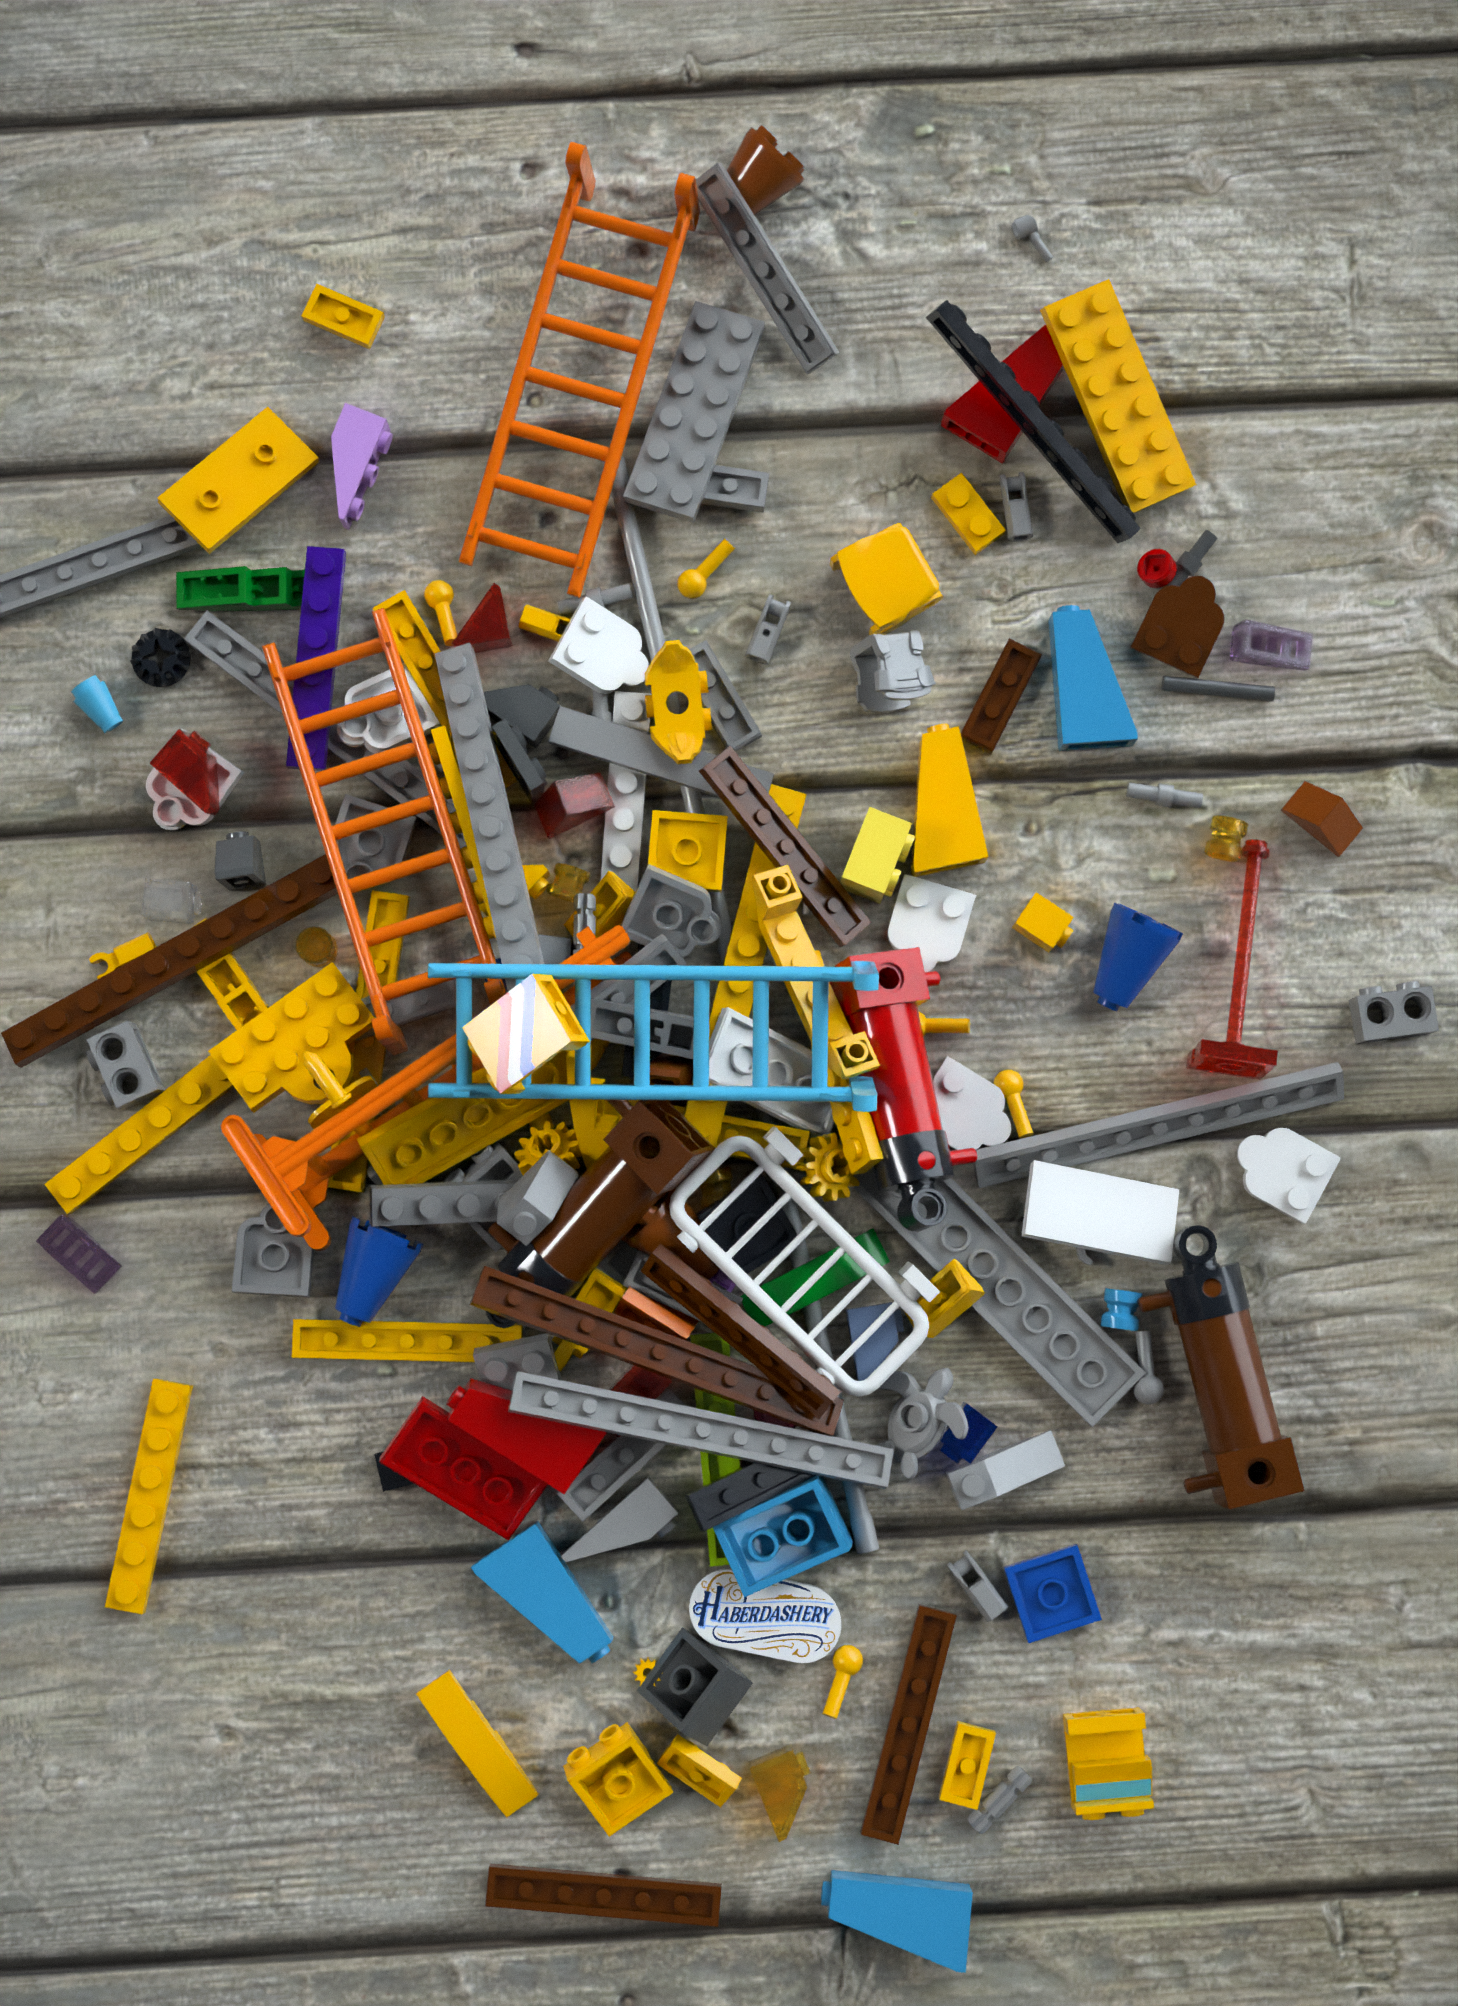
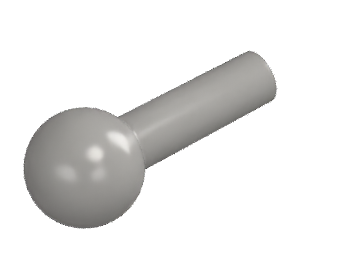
(1149, 1387)

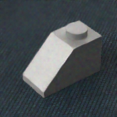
(535, 1197)

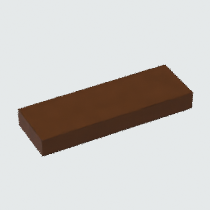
(1000, 696)

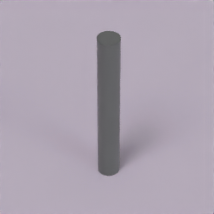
(1218, 688)

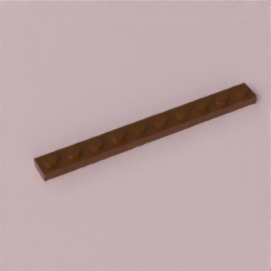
(170, 962)
(645, 1348)

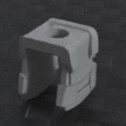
(890, 671)

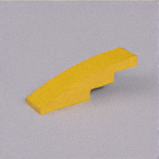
(233, 990)
(589, 1118)
(477, 1743)

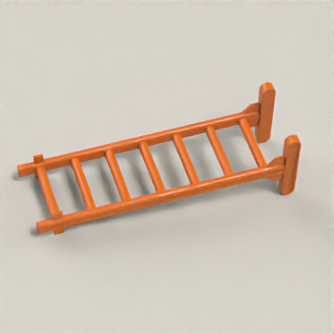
(580, 187)
(385, 1029)
(298, 1178)

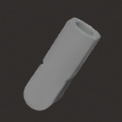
(1016, 510)
(767, 634)
(980, 1590)

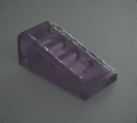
(1248, 641)
(47, 1240)

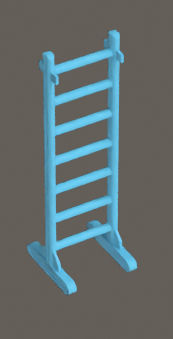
(860, 1091)

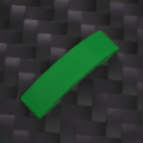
(842, 1273)

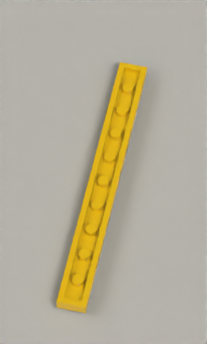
(744, 948)

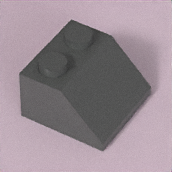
(695, 1687)

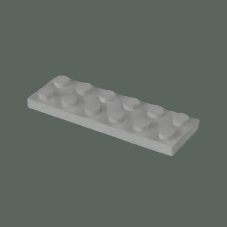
(694, 412)

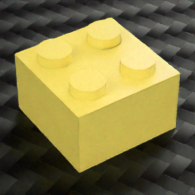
(875, 854)

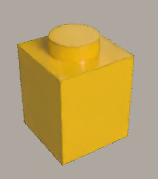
(1044, 923)

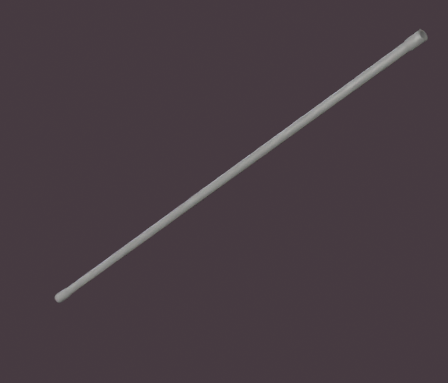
(860, 1517)

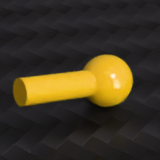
(693, 581)
(439, 597)
(944, 1025)
(1012, 1085)
(847, 1662)

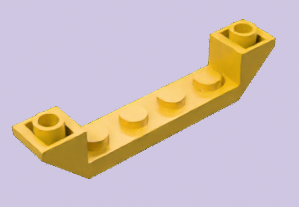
(789, 944)

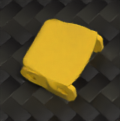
(888, 577)

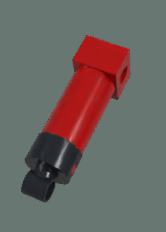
(907, 1106)

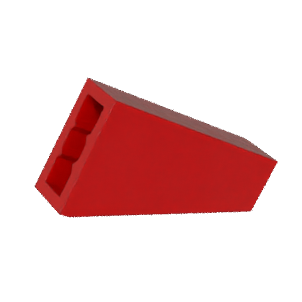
(982, 420)
(540, 1446)

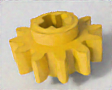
(559, 1141)
(827, 1168)

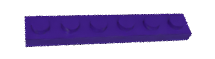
(318, 637)

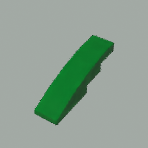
(240, 589)

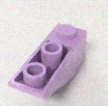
(356, 450)

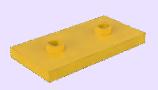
(238, 480)

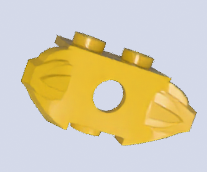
(676, 671)

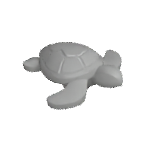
(921, 1417)

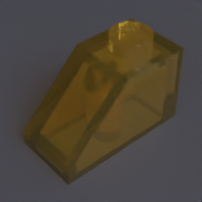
(781, 1785)

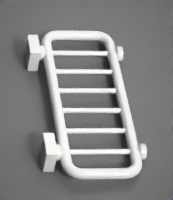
(770, 1160)

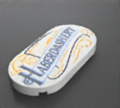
(778, 1622)

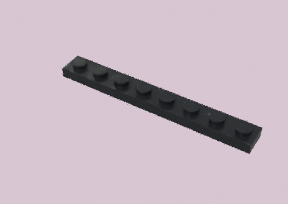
(1025, 412)

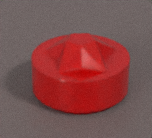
(1156, 568)

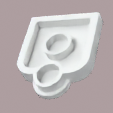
(600, 649)
(388, 726)
(175, 809)
(931, 919)
(969, 1107)
(1286, 1171)

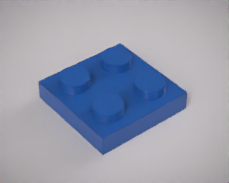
(1052, 1593)

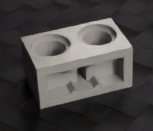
(1394, 1020)
(133, 1060)

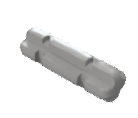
(585, 905)
(999, 1799)

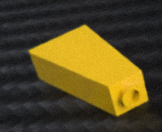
(946, 809)

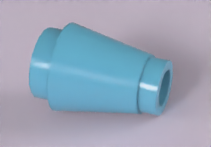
(97, 703)

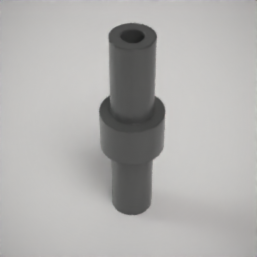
(1190, 561)

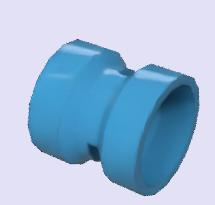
(1121, 1309)

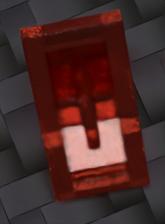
(488, 624)
(572, 803)

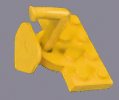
(301, 1045)

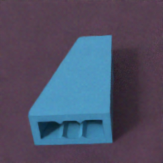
(1086, 691)
(544, 1590)
(909, 1913)

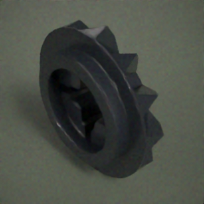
(174, 666)

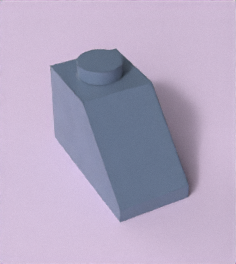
(879, 1344)

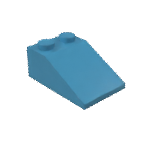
(784, 1536)

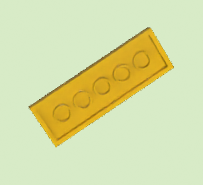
(1118, 396)
(452, 1129)

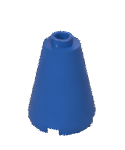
(1131, 955)
(371, 1269)

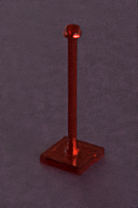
(1231, 1055)

